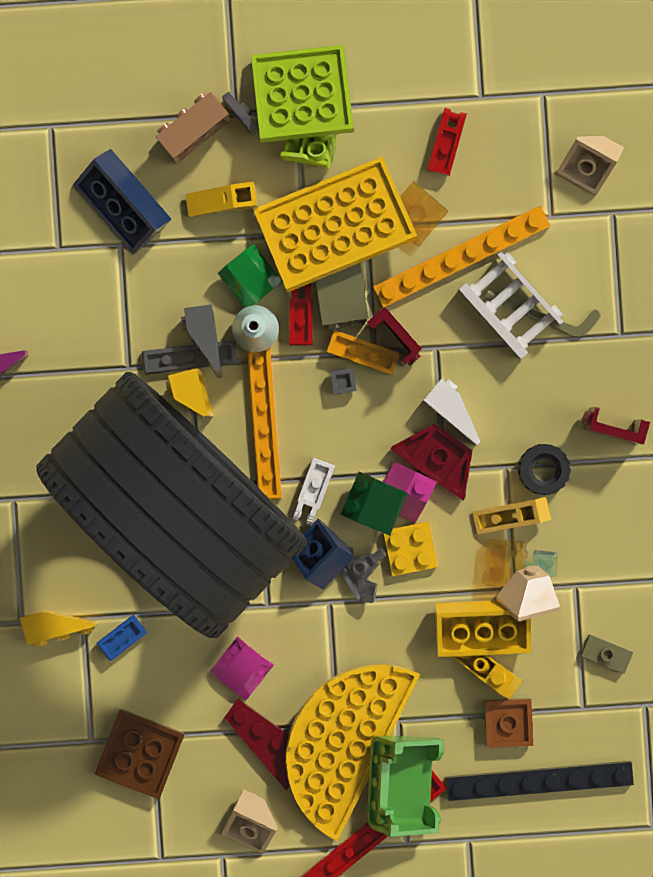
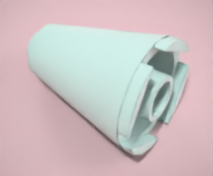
(258, 339)

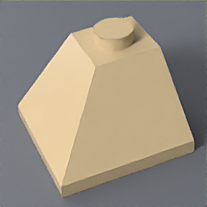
(590, 161)
(529, 594)
(251, 822)

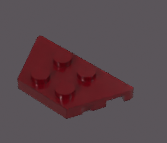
(438, 457)

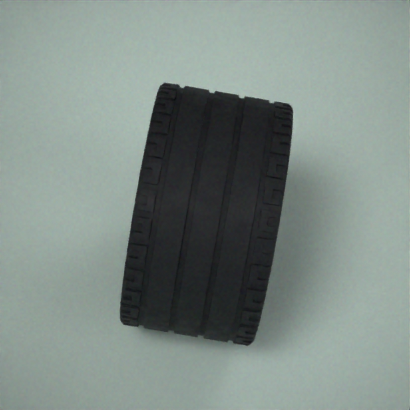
(169, 506)

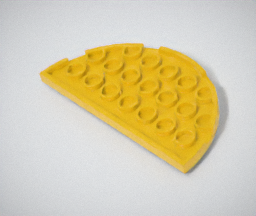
(334, 736)

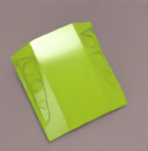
(312, 151)

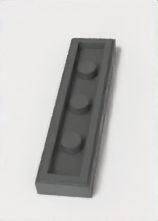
(185, 358)

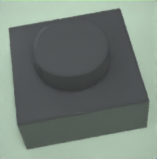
(343, 381)

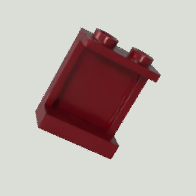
(399, 332)
(635, 436)

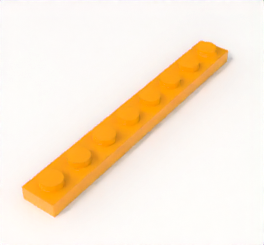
(461, 256)

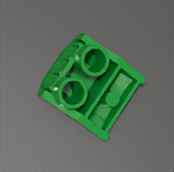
(249, 276)

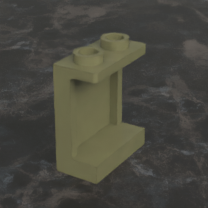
(342, 298)

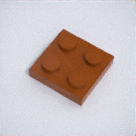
(508, 722)

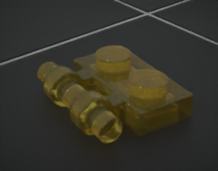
(497, 561)

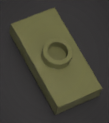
(606, 654)

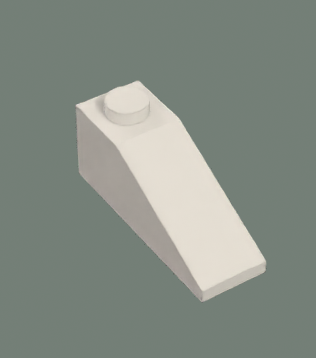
(449, 405)

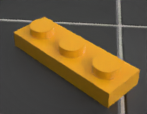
(363, 352)

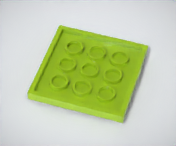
(302, 93)

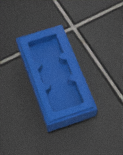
(121, 637)

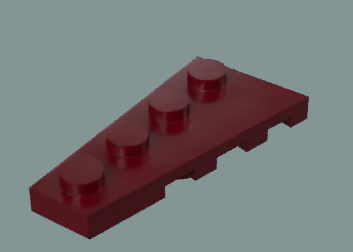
(262, 737)

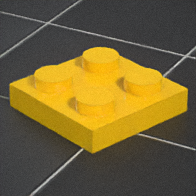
(410, 549)

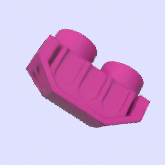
(241, 668)

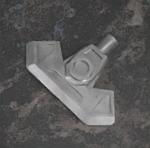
(358, 571)

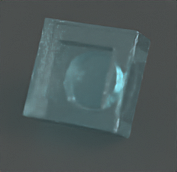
(547, 561)

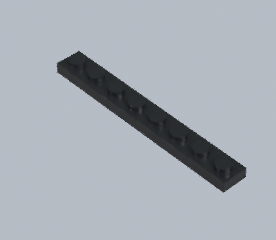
(539, 780)

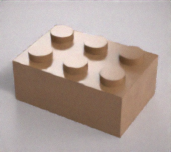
(192, 127)

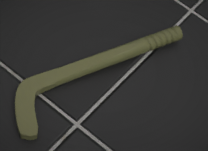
(575, 331)

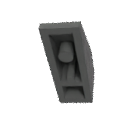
(201, 329)

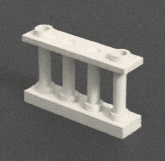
(489, 308)

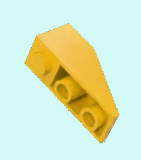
(222, 199)
(48, 624)
(491, 673)

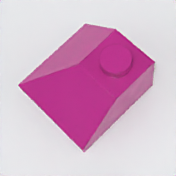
(417, 486)

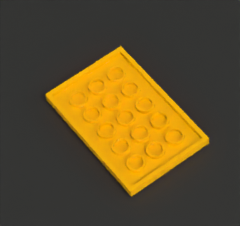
(335, 224)

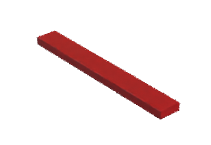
(358, 844)

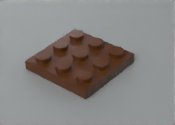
(139, 753)

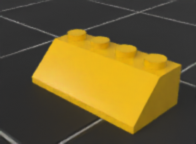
(190, 390)
(479, 630)

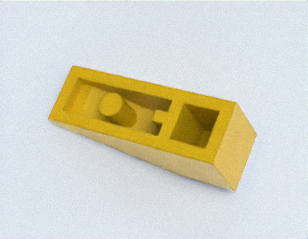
(511, 515)

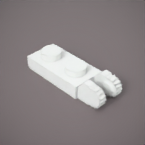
(314, 488)

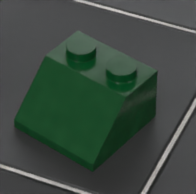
(374, 503)

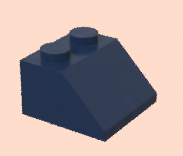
(323, 555)

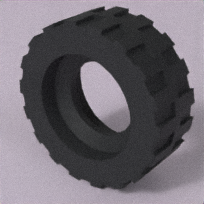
(556, 482)

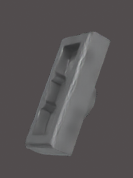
(241, 112)

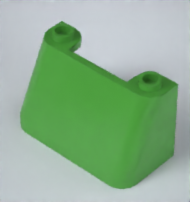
(402, 785)

